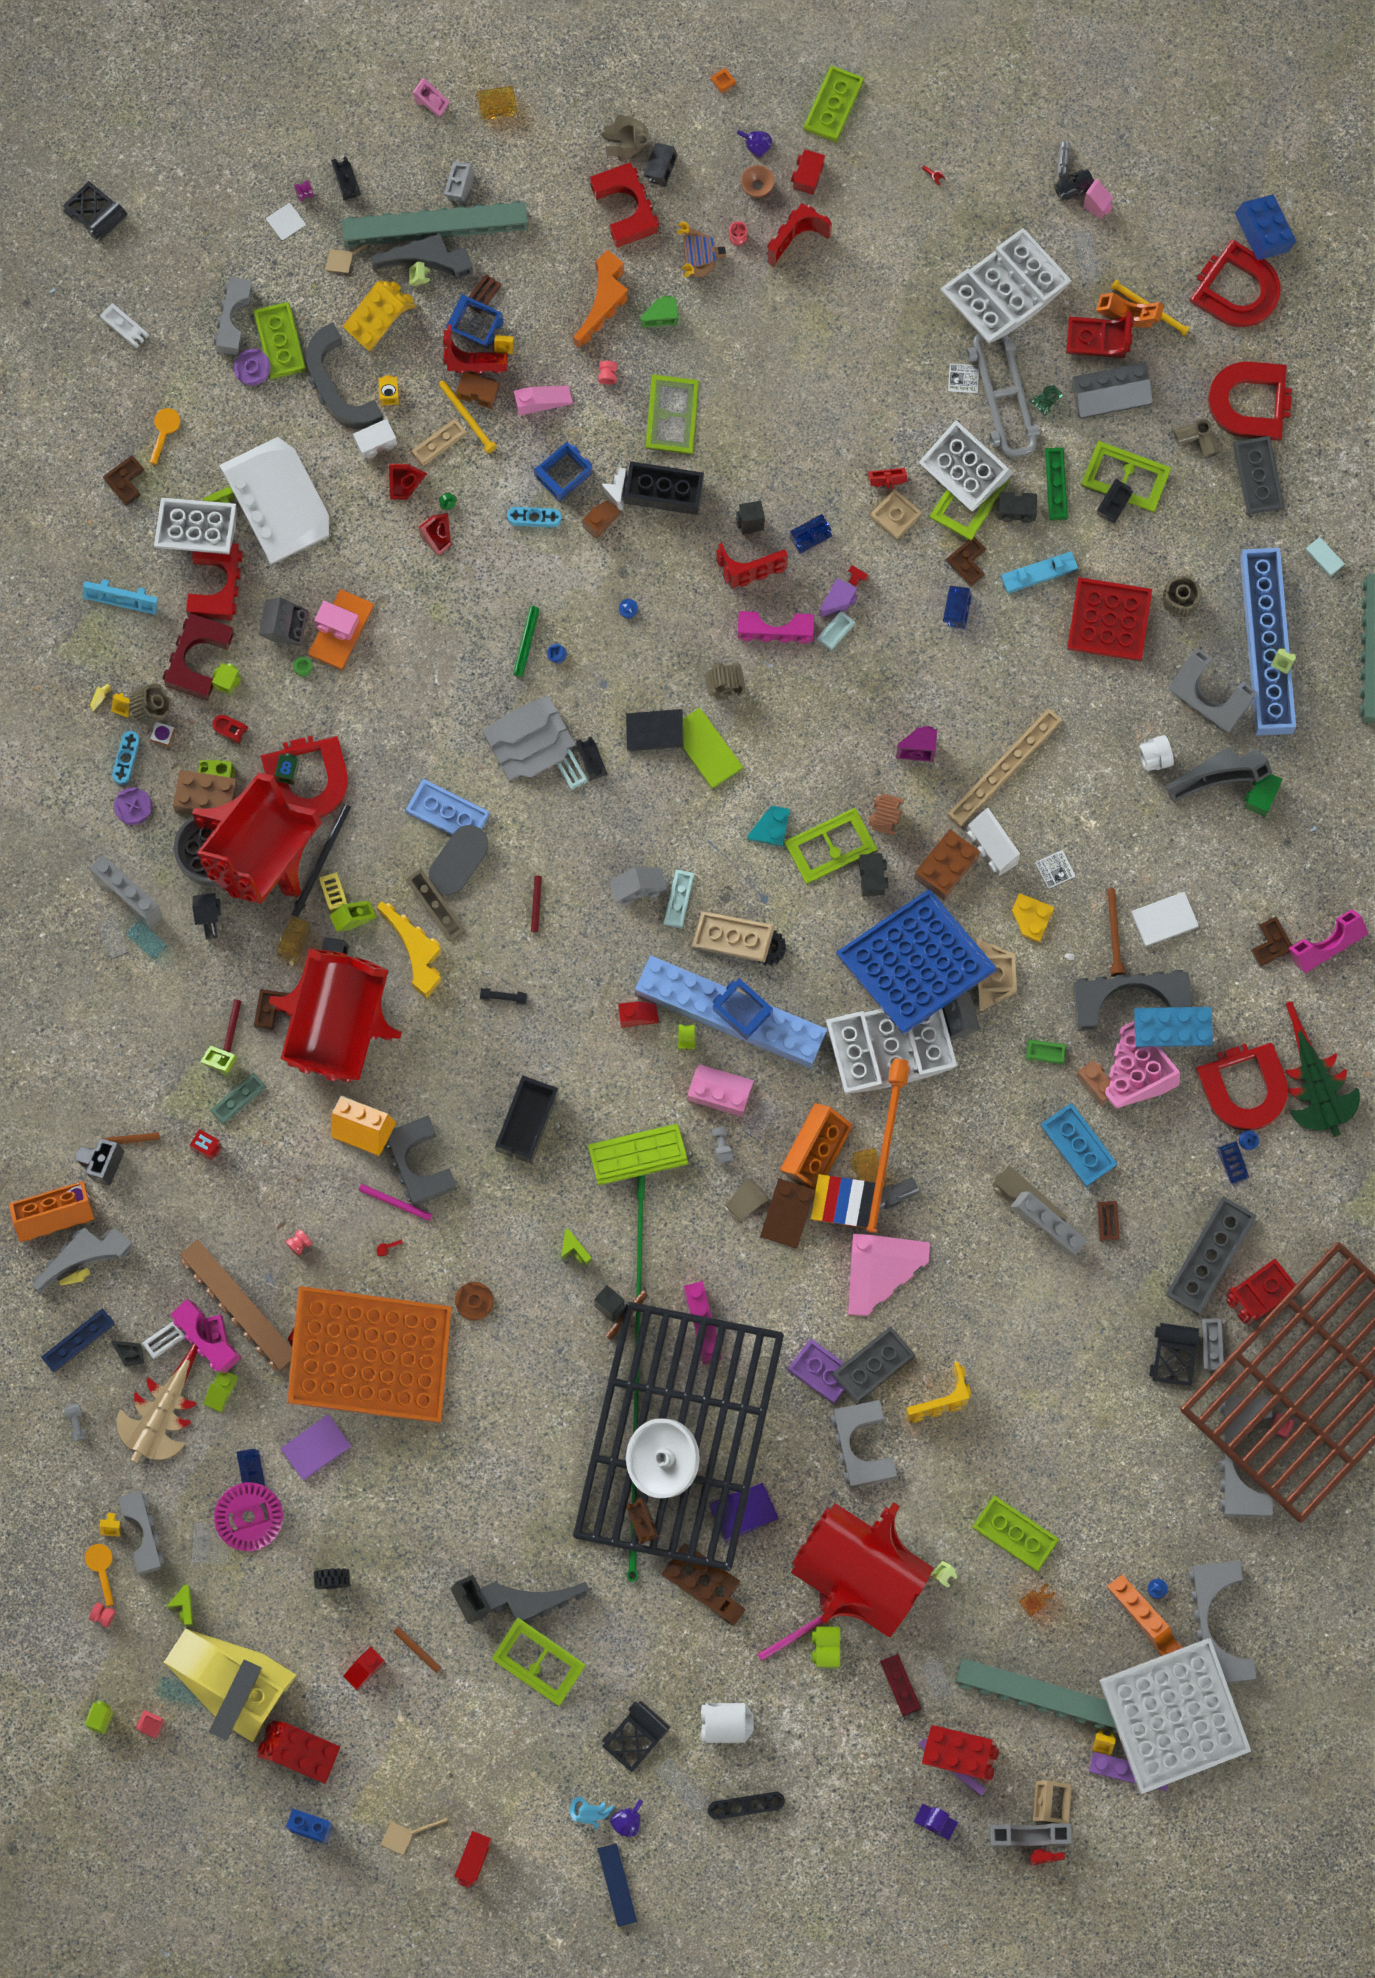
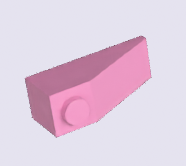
(541, 398)

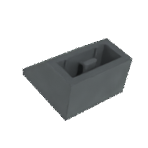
(283, 621)
(961, 1017)

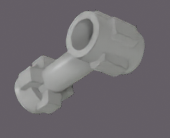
(72, 1412)

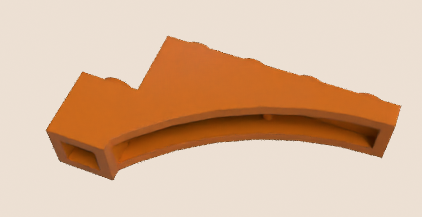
(608, 297)
(1145, 1616)

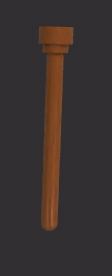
(1117, 966)

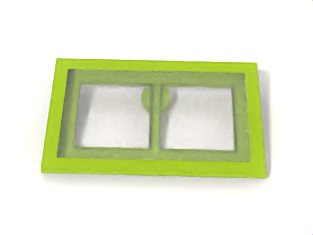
(672, 414)

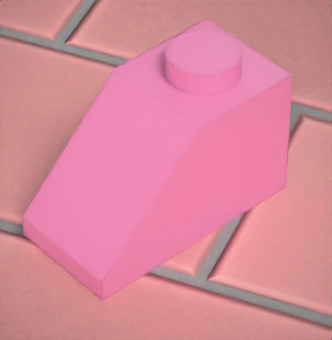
(1098, 200)

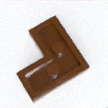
(120, 478)
(962, 561)
(1276, 945)
(265, 1011)

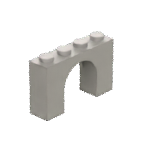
(1187, 686)
(113, 879)
(860, 1472)

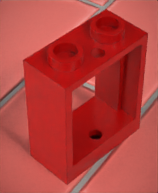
(472, 1859)

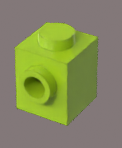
(226, 678)

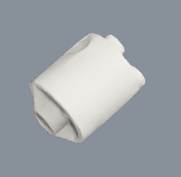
(726, 1723)

